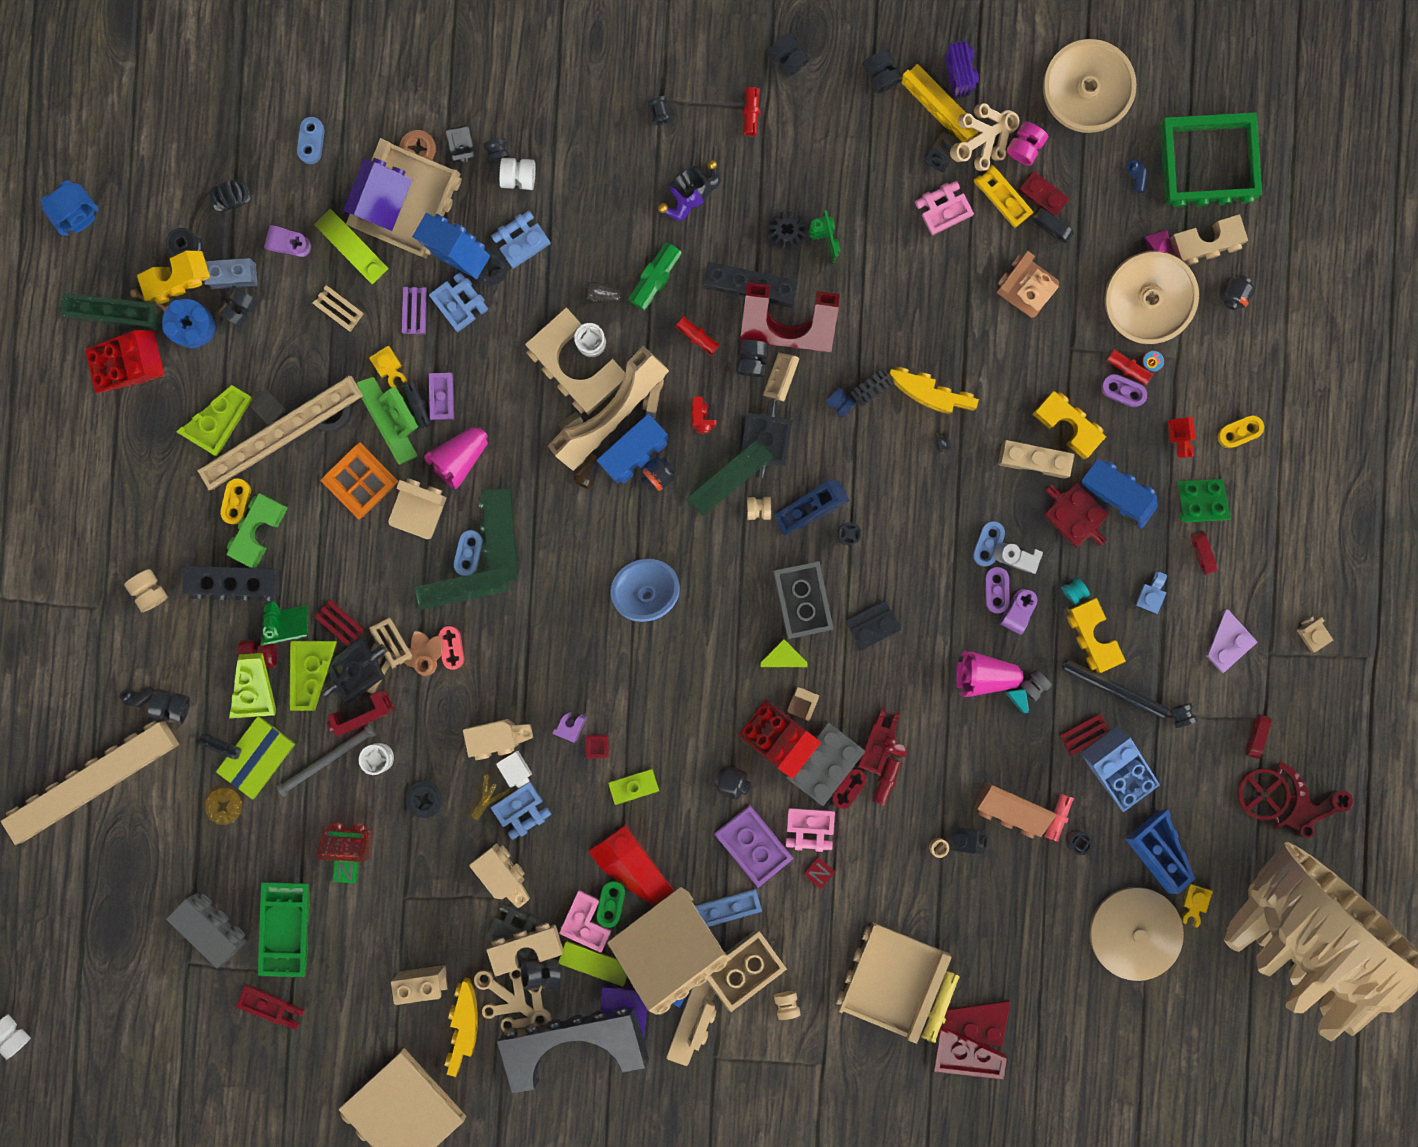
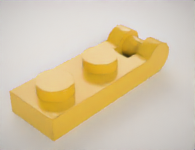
(1003, 196)

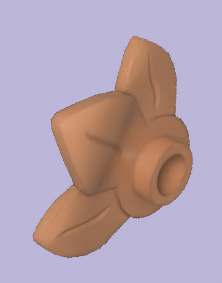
(424, 649)

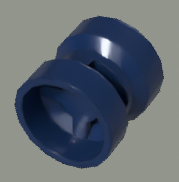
(840, 402)

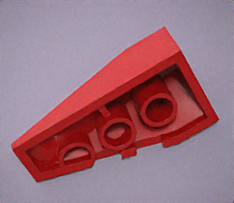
(628, 863)

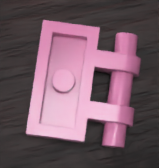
(946, 214)
(810, 821)

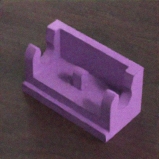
(568, 730)

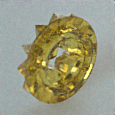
(234, 806)

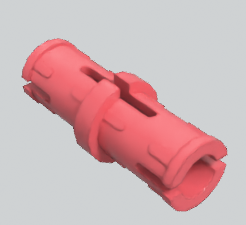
(1061, 811)

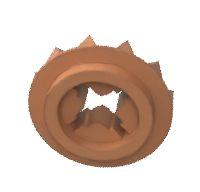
(426, 141)

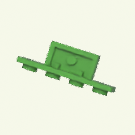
(390, 417)

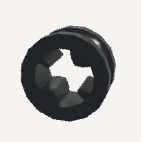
(942, 441)

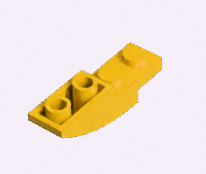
(921, 389)
(465, 1018)

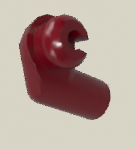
(894, 748)

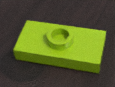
(633, 786)

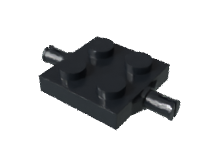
(772, 432)
(355, 670)

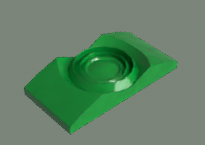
(283, 929)

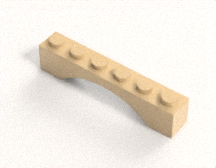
(577, 442)

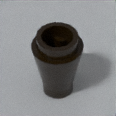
(586, 473)

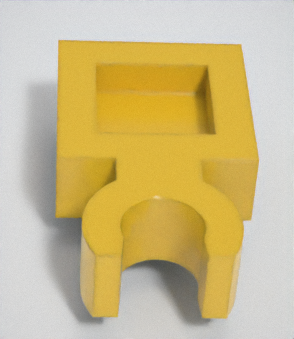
(387, 364)
(1196, 901)

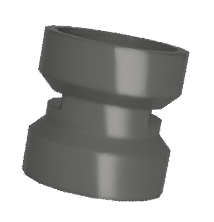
(1039, 681)

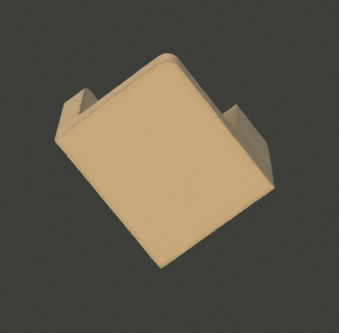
(803, 703)

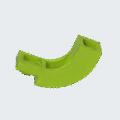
(351, 246)

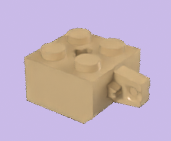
(495, 736)
(501, 875)

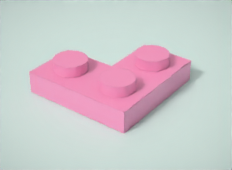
(578, 923)

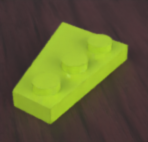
(217, 421)
(308, 672)
(252, 688)

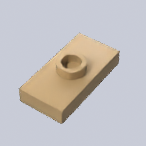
(781, 376)

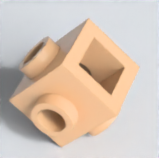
(1037, 289)

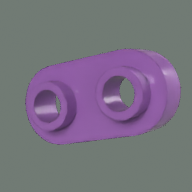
(1123, 390)
(998, 590)

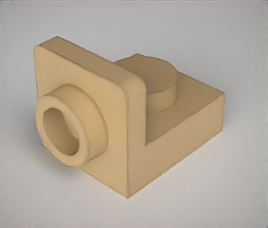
(1314, 633)

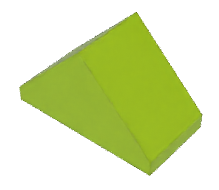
(783, 656)

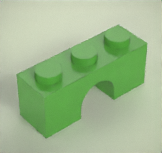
(244, 546)

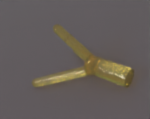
(486, 800)

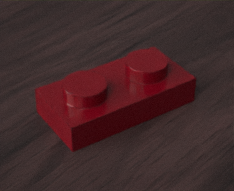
(1044, 194)

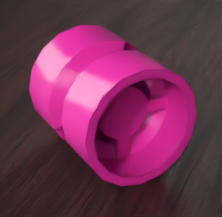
(1025, 146)

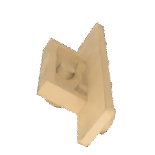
(693, 1024)

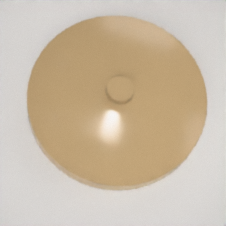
(1089, 85)
(1151, 297)
(1136, 933)

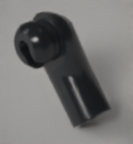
(135, 698)

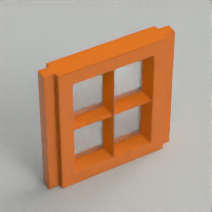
(359, 480)

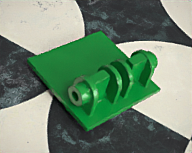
(822, 228)
(1203, 501)
(283, 624)

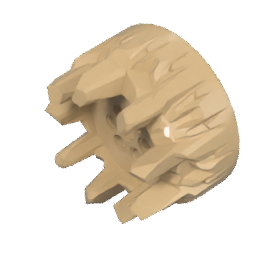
(1333, 938)

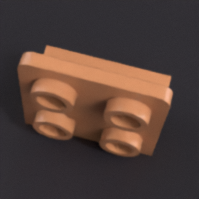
(1010, 283)

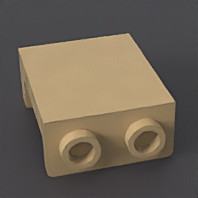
(419, 984)

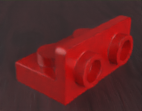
(698, 413)

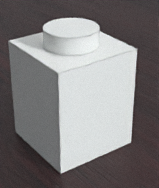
(514, 770)

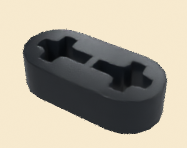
(1052, 225)

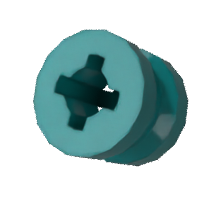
(1075, 591)

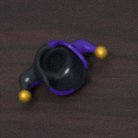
(691, 190)

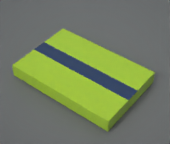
(261, 755)

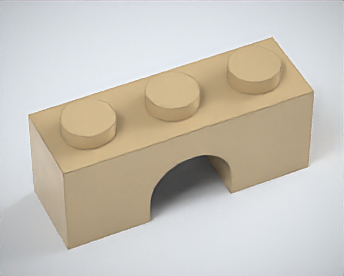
(1228, 233)
(1036, 458)
(504, 952)

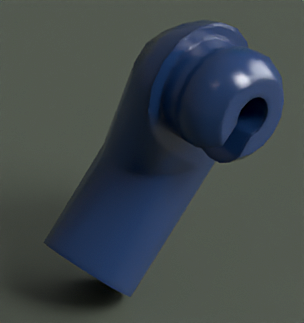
(1139, 173)

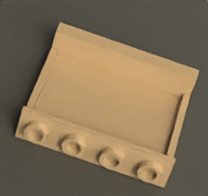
(428, 193)
(668, 952)
(893, 981)
(402, 1107)

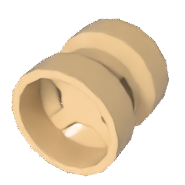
(759, 508)
(787, 1005)

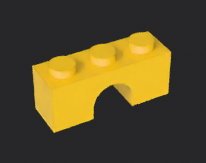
(187, 272)
(1085, 436)
(1085, 618)

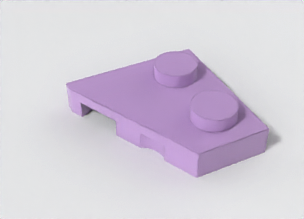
(1229, 642)

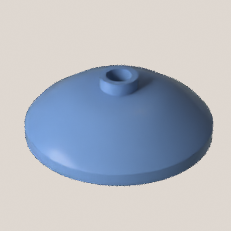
(641, 580)

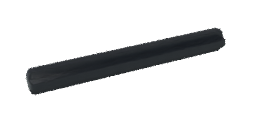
(1115, 689)

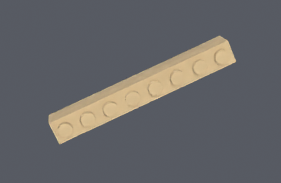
(90, 782)

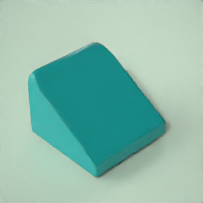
(1019, 698)

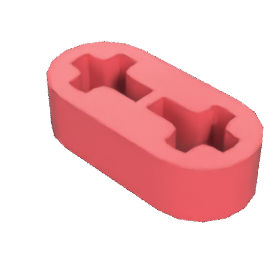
(457, 648)

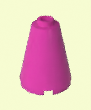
(457, 456)
(985, 675)

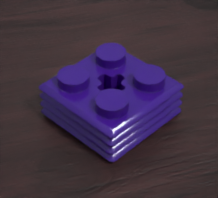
(960, 70)

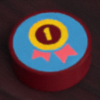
(1153, 361)

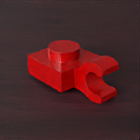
(1182, 432)

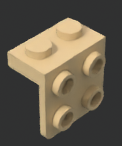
(417, 509)

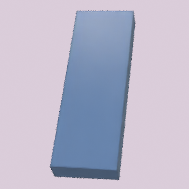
(729, 907)

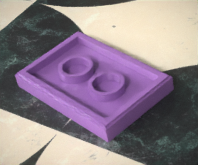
(753, 846)

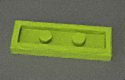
(593, 963)

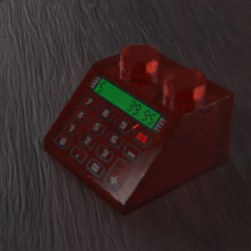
(345, 843)

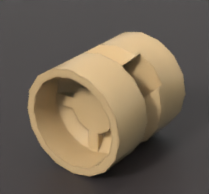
(146, 591)

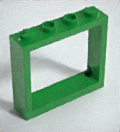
(1210, 122)

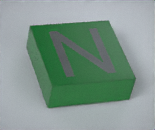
(345, 872)

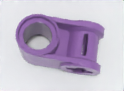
(284, 241)
(1018, 614)

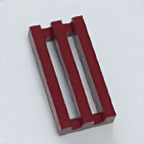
(325, 610)
(1102, 725)

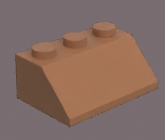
(1013, 811)

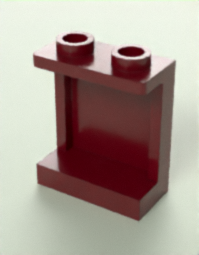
(383, 707)

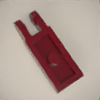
(875, 752)
(268, 1006)

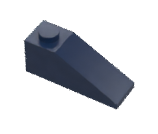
(812, 506)

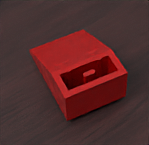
(124, 361)
(779, 739)

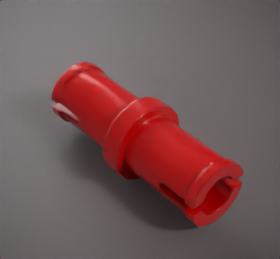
(751, 111)
(697, 335)
(1129, 367)

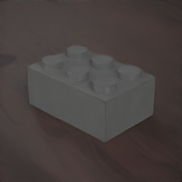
(803, 600)
(827, 764)
(207, 929)

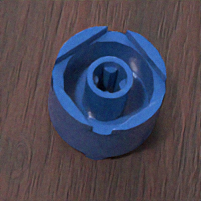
(69, 208)
(191, 336)

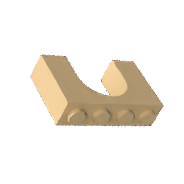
(547, 347)

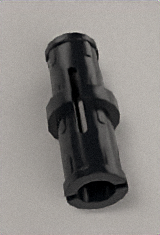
(416, 405)

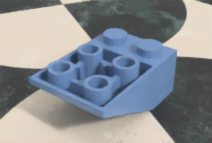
(1120, 768)

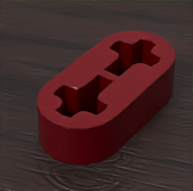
(1203, 552)
(1258, 736)
(854, 791)

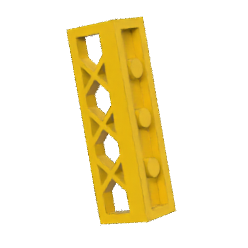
(937, 102)

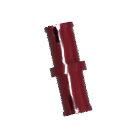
(887, 781)

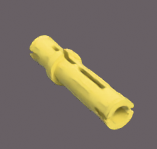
(939, 1009)

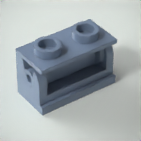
(231, 272)

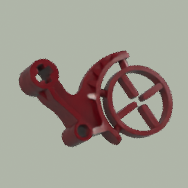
(1303, 811)

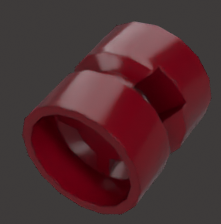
(251, 647)

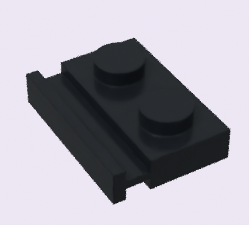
(873, 625)

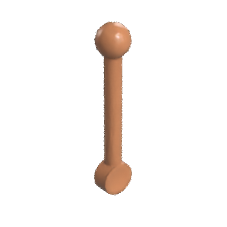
(134, 293)

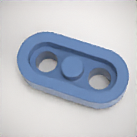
(310, 139)
(987, 543)
(465, 552)

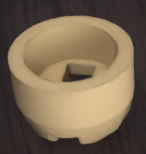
(941, 850)

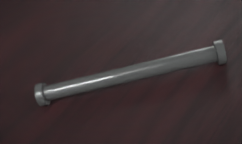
(325, 760)

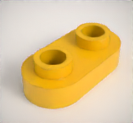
(1239, 431)
(235, 501)

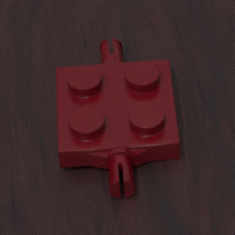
(1076, 515)

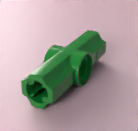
(655, 276)

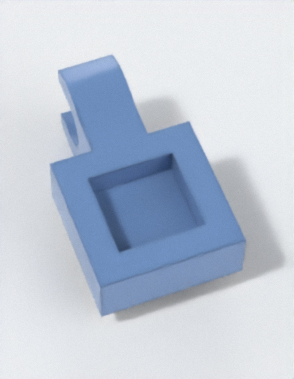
(1151, 596)

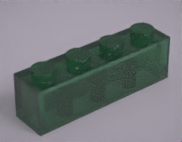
(111, 311)
(499, 531)

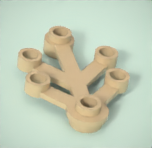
(1006, 123)
(516, 1002)

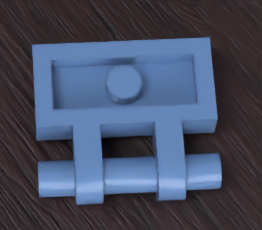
(524, 245)
(453, 307)
(516, 805)

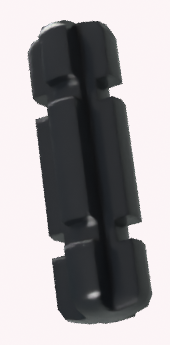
(219, 746)

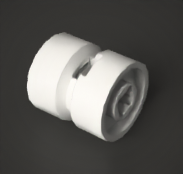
(517, 173)
(590, 340)
(376, 758)
(10, 1038)

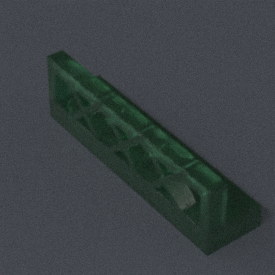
(730, 477)
(463, 589)

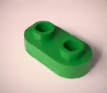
(610, 903)

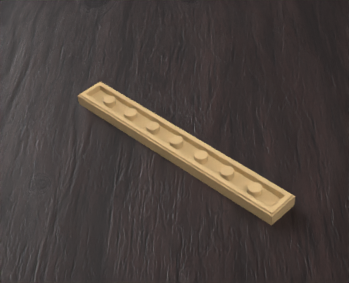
(280, 433)

